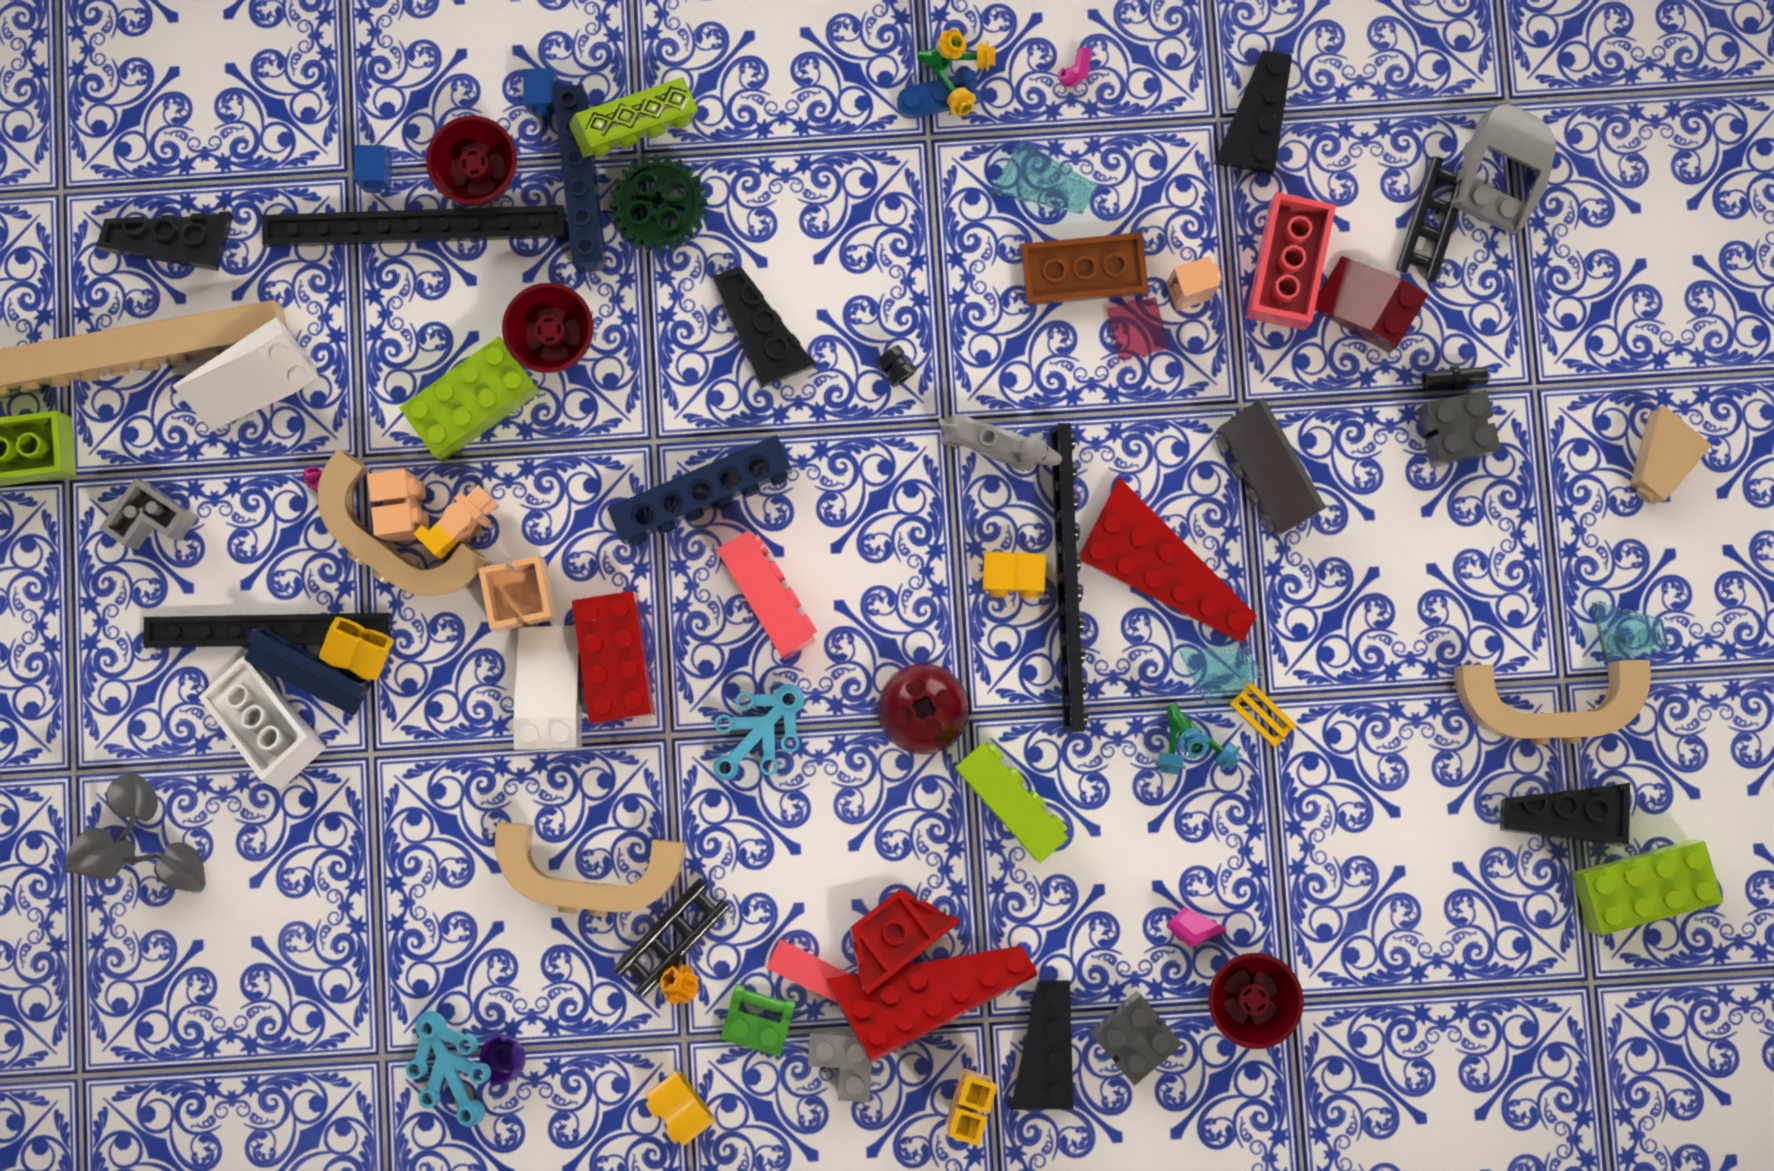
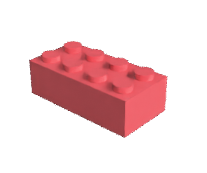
(1290, 261)
(765, 594)

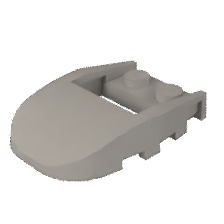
(1520, 138)

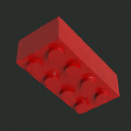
(613, 657)

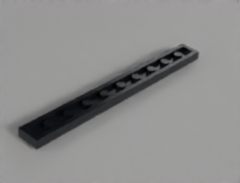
(414, 226)
(1068, 590)

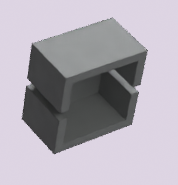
(1460, 428)
(1135, 1038)

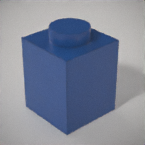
(538, 91)
(372, 168)

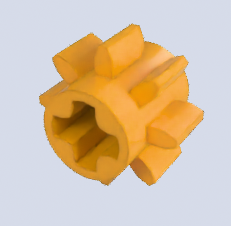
(679, 984)

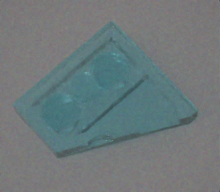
(1627, 633)
(1220, 670)

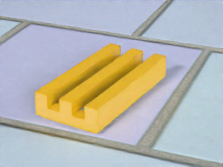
(1281, 733)

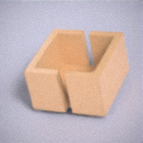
(402, 505)
(517, 595)

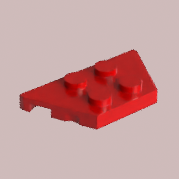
(895, 936)

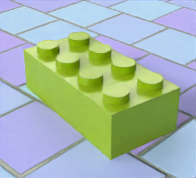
(469, 399)
(36, 448)
(1011, 802)
(1647, 887)

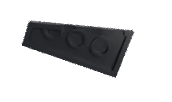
(1257, 124)
(176, 240)
(760, 330)
(1582, 815)
(1046, 1060)

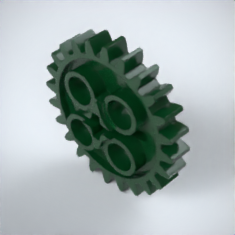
(666, 179)

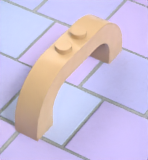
(336, 509)
(1625, 698)
(518, 867)

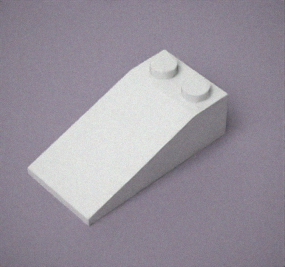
(248, 376)
(547, 689)
(261, 724)

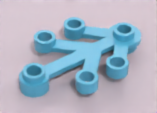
(762, 728)
(446, 1065)

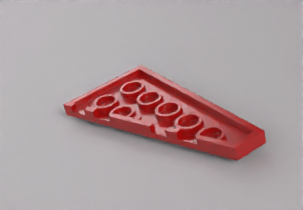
(1149, 557)
(926, 996)

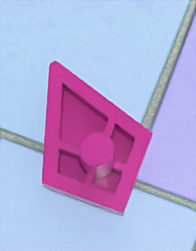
(1194, 928)

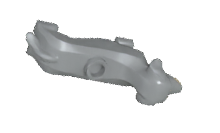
(998, 443)

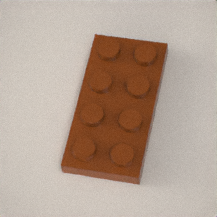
(1084, 268)

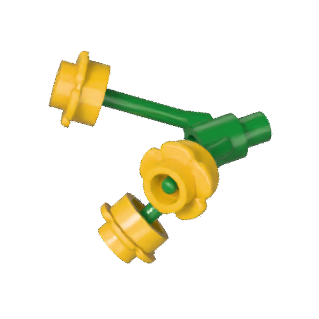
(949, 49)

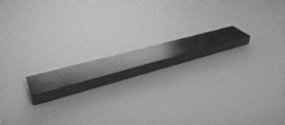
(235, 629)

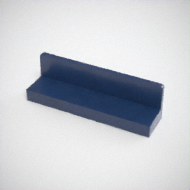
(306, 670)

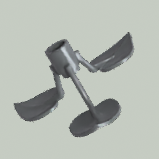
(99, 858)

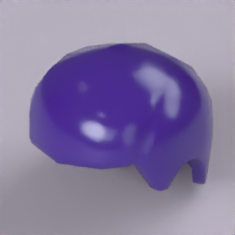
(504, 1057)

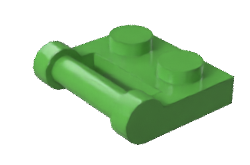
(754, 1030)

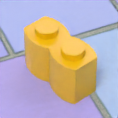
(1014, 573)
(356, 648)
(679, 1108)

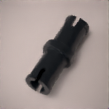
(1454, 378)

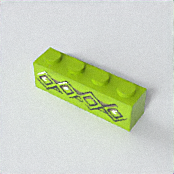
(633, 117)

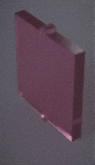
(1137, 328)

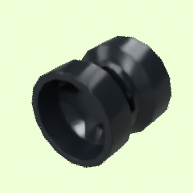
(896, 366)

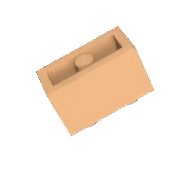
(1193, 283)

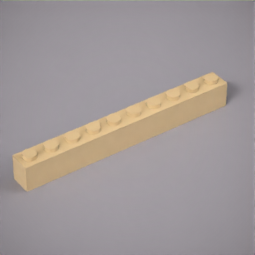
(131, 347)

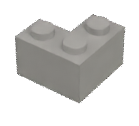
(143, 510)
(842, 1051)

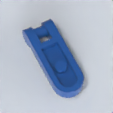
(932, 96)

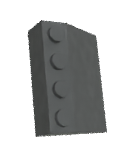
(1269, 468)

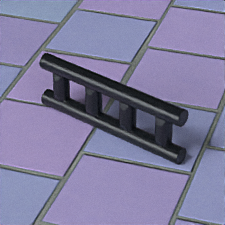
(1417, 228)
(652, 940)

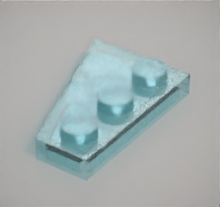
(1044, 181)

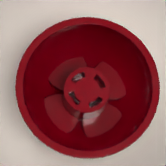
(461, 149)
(535, 317)
(940, 725)
(1273, 1001)

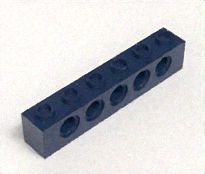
(580, 185)
(626, 512)

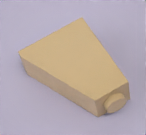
(1665, 455)

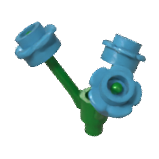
(1193, 744)

